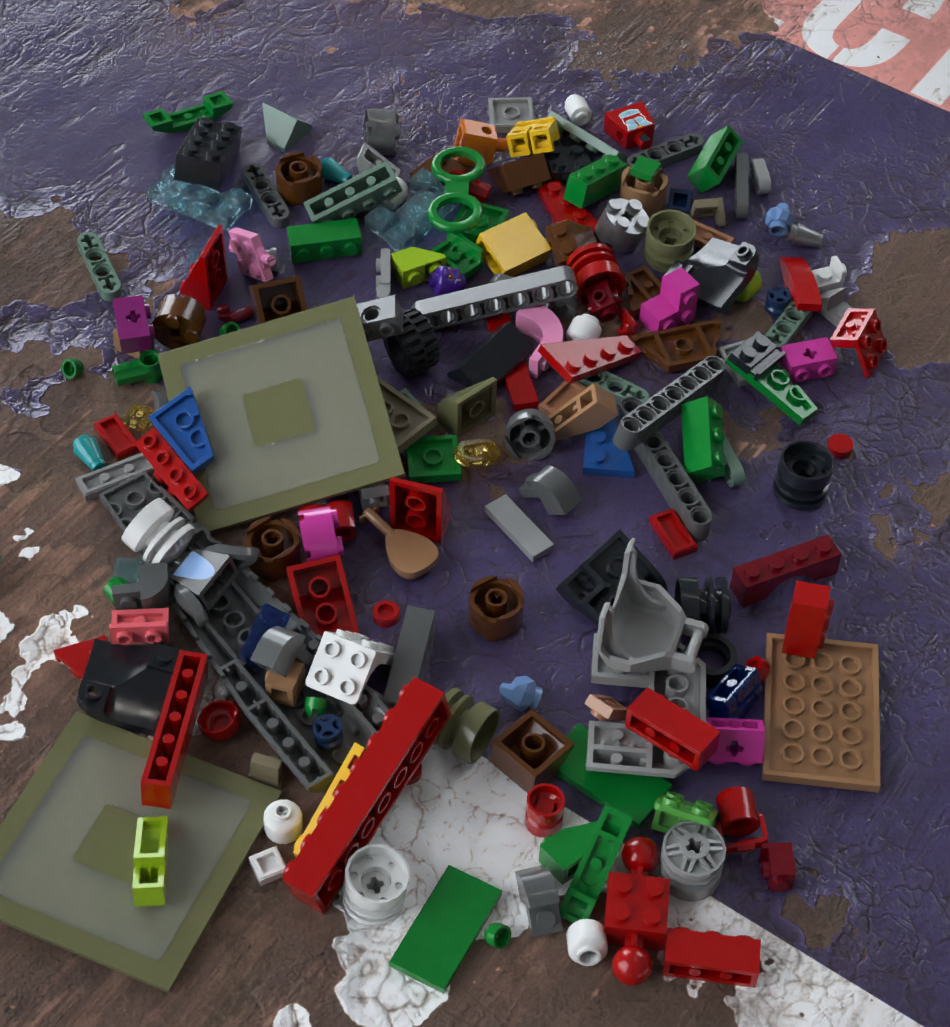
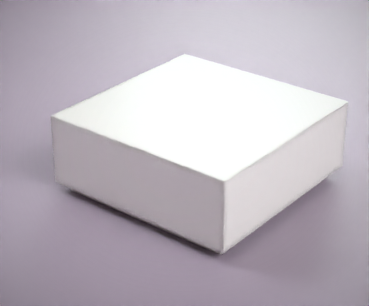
(267, 865)

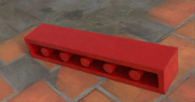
(174, 730)

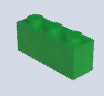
(715, 159)
(594, 181)
(324, 240)
(703, 439)

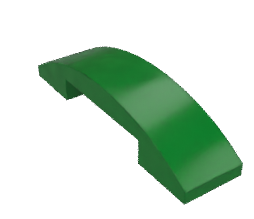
(183, 120)
(595, 864)

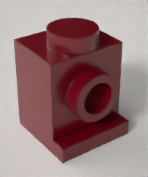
(777, 866)

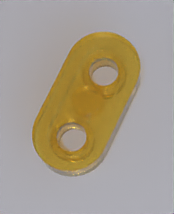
(476, 453)

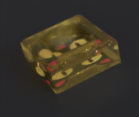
(137, 417)

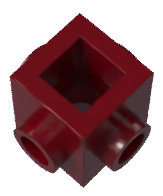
(604, 301)

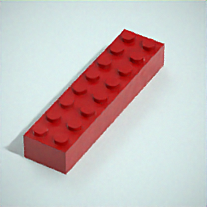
(367, 794)

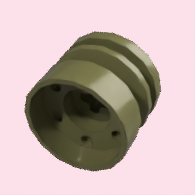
(668, 239)
(469, 727)

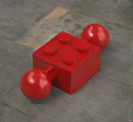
(636, 911)

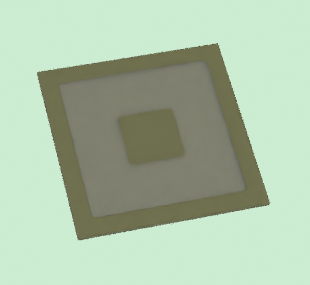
(286, 414)
(74, 844)

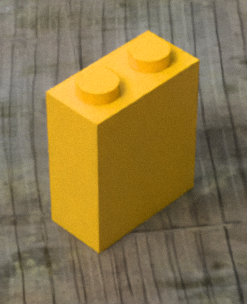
(514, 246)

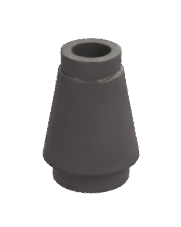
(803, 236)

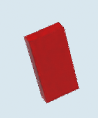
(116, 436)
(673, 533)

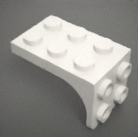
(346, 663)

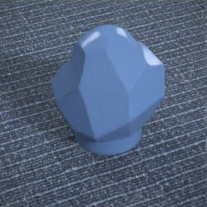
(779, 220)
(521, 693)

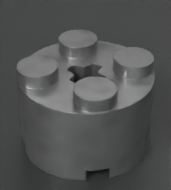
(382, 130)
(622, 224)

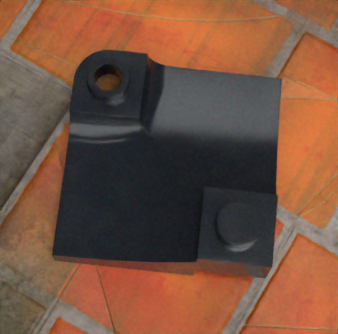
(721, 271)
(599, 577)
(127, 684)

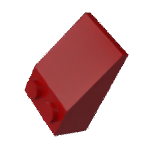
(208, 273)
(419, 508)
(322, 595)

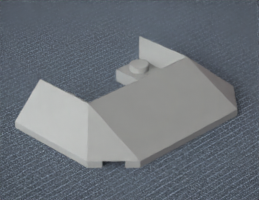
(618, 749)

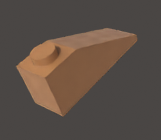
(584, 412)

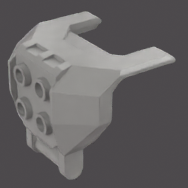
(646, 626)

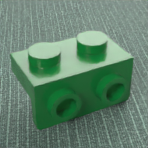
(461, 254)

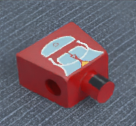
(630, 126)

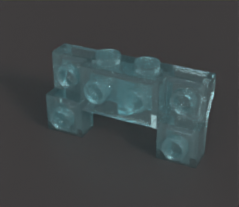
(199, 201)
(411, 220)

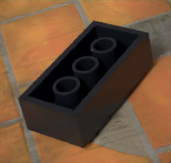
(208, 153)

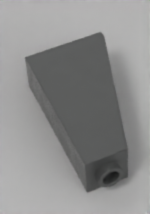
(412, 651)

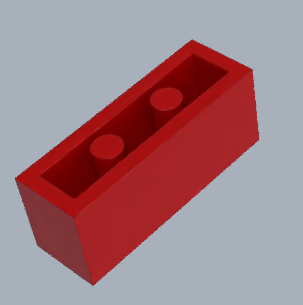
(807, 620)
(672, 729)
(711, 957)

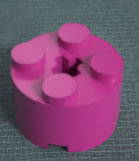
(319, 533)

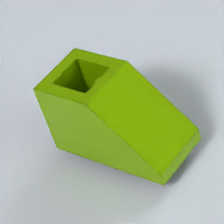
(415, 265)

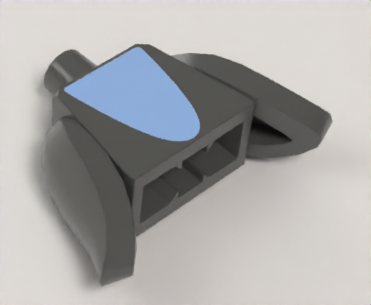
(206, 576)

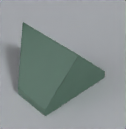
(282, 128)

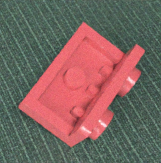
(139, 626)

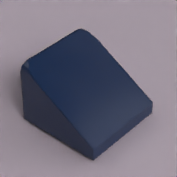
(680, 200)

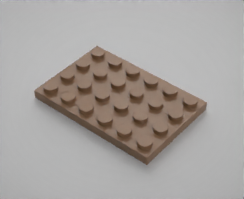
(822, 716)

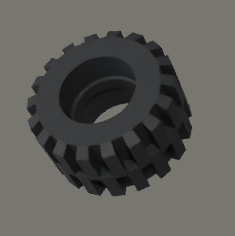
(416, 347)

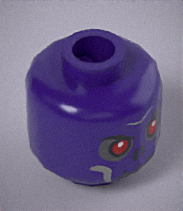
(446, 280)

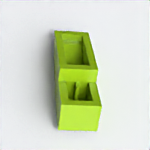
(150, 861)

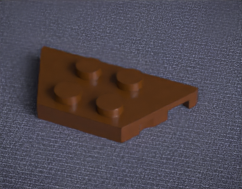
(680, 346)

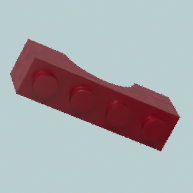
(758, 578)

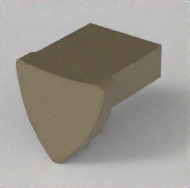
(709, 208)
(266, 770)

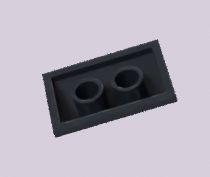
(493, 357)

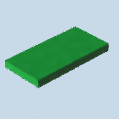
(624, 792)
(445, 929)

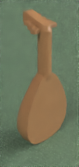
(407, 551)

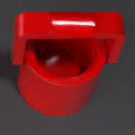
(739, 818)

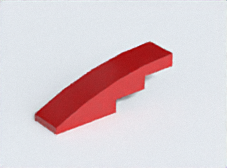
(801, 283)

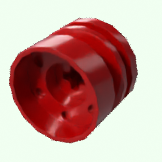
(592, 265)

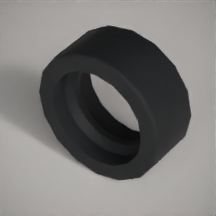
(722, 646)

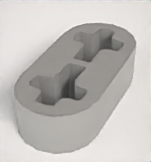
(760, 176)

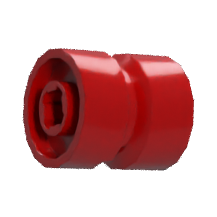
(544, 810)

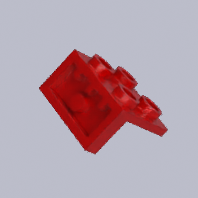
(863, 332)

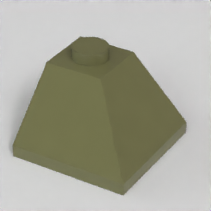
(468, 407)

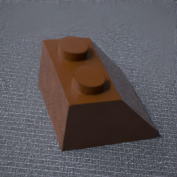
(520, 173)
(566, 238)
(277, 299)
(530, 751)

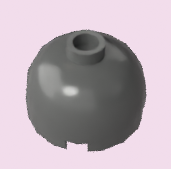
(529, 434)

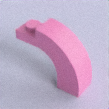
(544, 327)

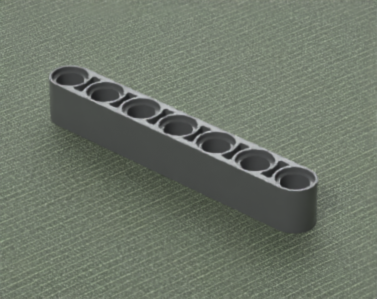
(498, 297)
(666, 404)
(672, 479)

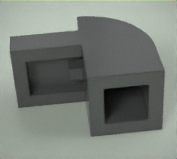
(553, 489)
(373, 496)
(151, 592)
(279, 649)
(541, 898)

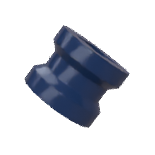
(777, 300)
(326, 725)

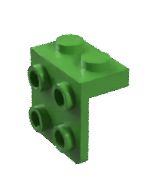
(672, 809)

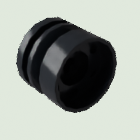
(803, 475)
(708, 604)

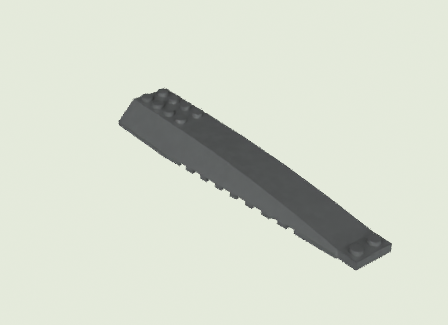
(230, 620)

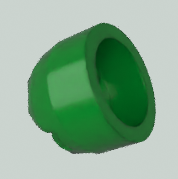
(228, 328)
(72, 368)
(316, 704)
(502, 931)

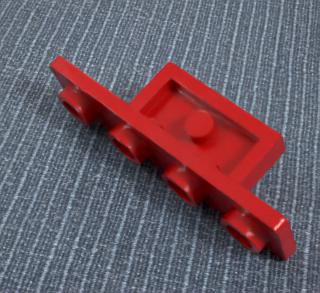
(171, 470)

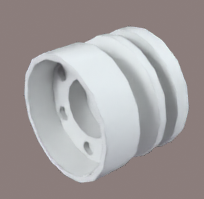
(154, 530)
(375, 884)

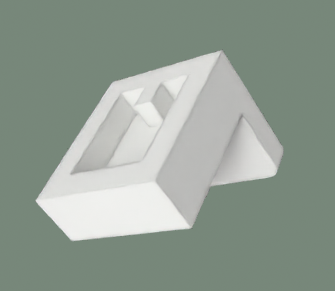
(831, 276)

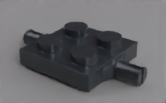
(565, 160)

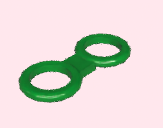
(456, 189)

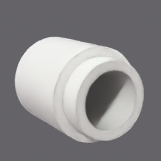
(578, 110)

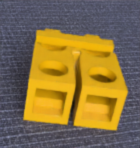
(535, 133)

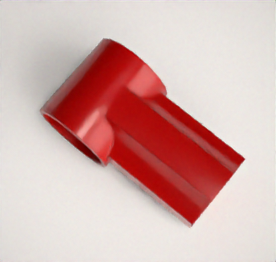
(477, 189)

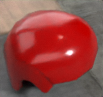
(219, 720)

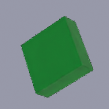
(645, 168)

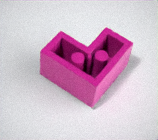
(674, 304)

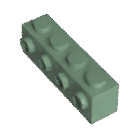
(354, 195)

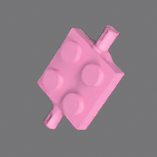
(251, 254)

